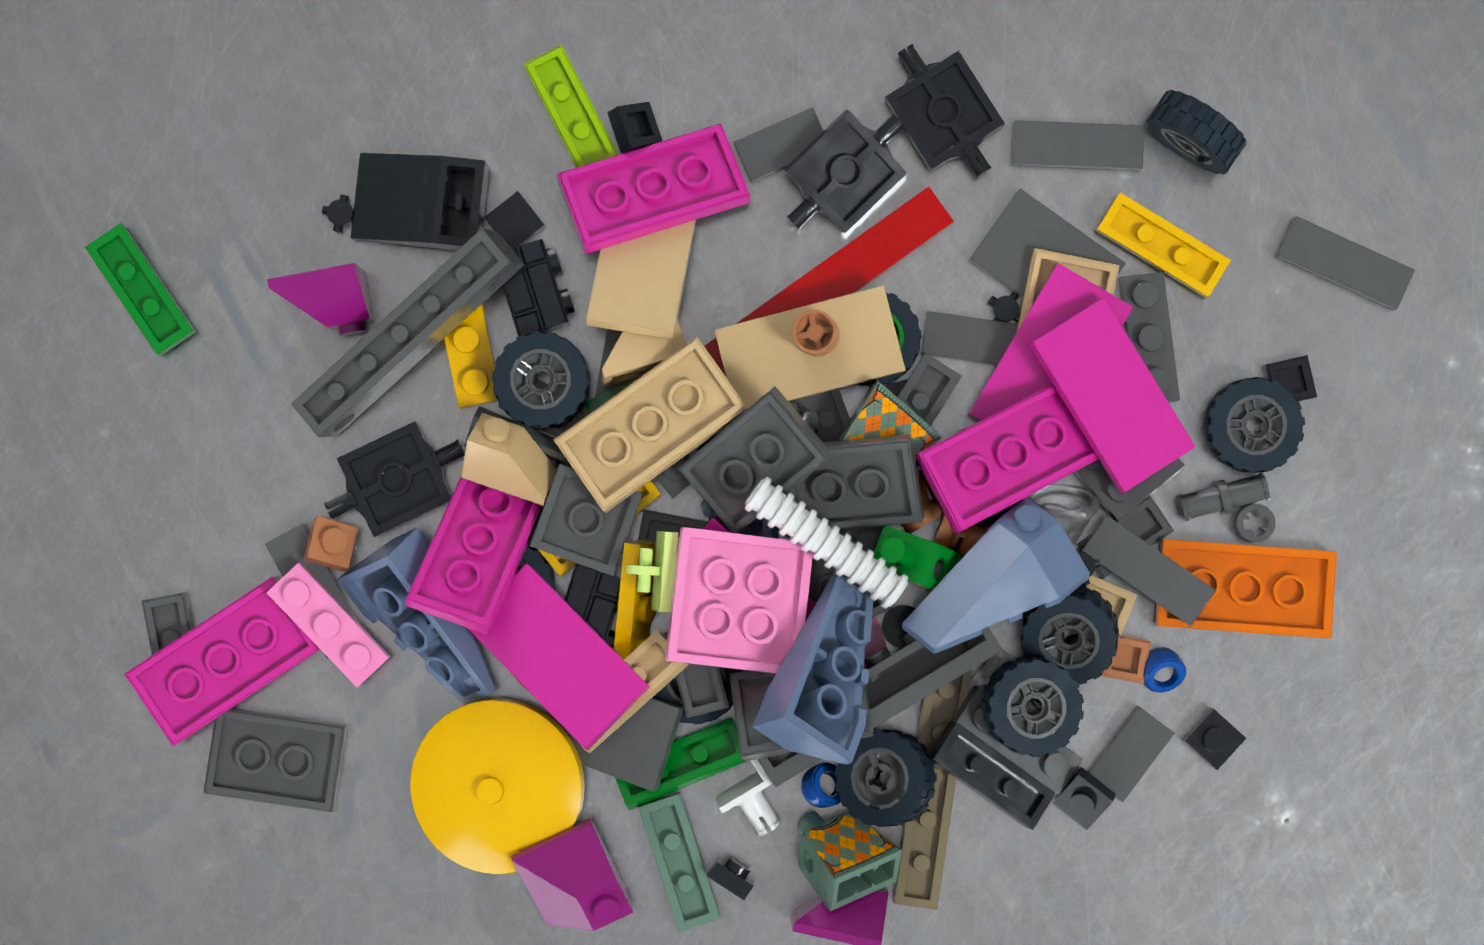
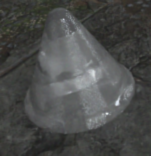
(1069, 505)

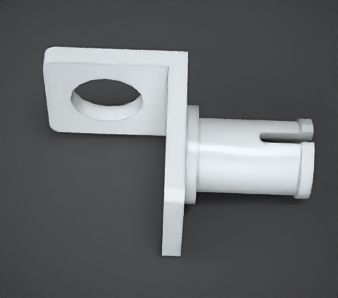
(751, 800)

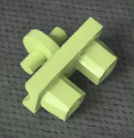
(662, 571)

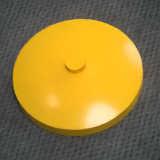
(495, 783)

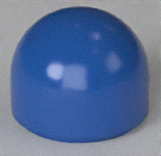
(1159, 659)
(811, 786)

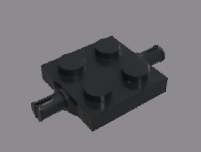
(944, 110)
(845, 171)
(394, 479)

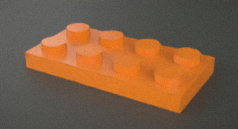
(1258, 588)

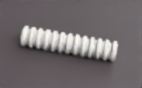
(826, 543)

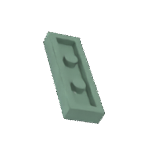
(679, 862)

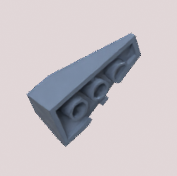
(1009, 570)
(379, 591)
(819, 686)

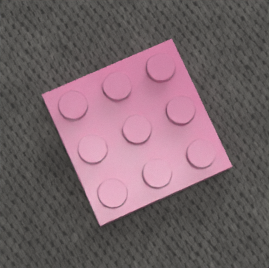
(737, 600)

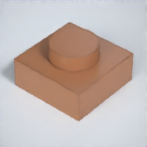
(330, 543)

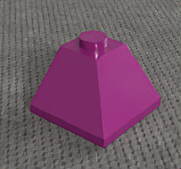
(330, 295)
(574, 879)
(853, 923)

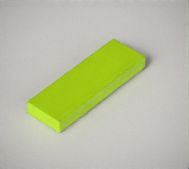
(570, 107)

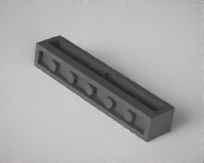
(408, 333)
(896, 684)

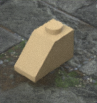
(638, 354)
(507, 460)

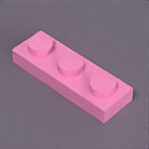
(328, 624)

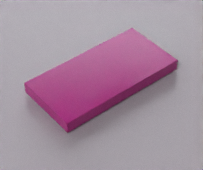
(653, 188)
(1019, 370)
(1112, 395)
(1005, 458)
(474, 556)
(561, 659)
(219, 663)

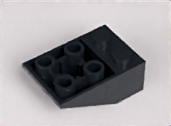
(419, 199)

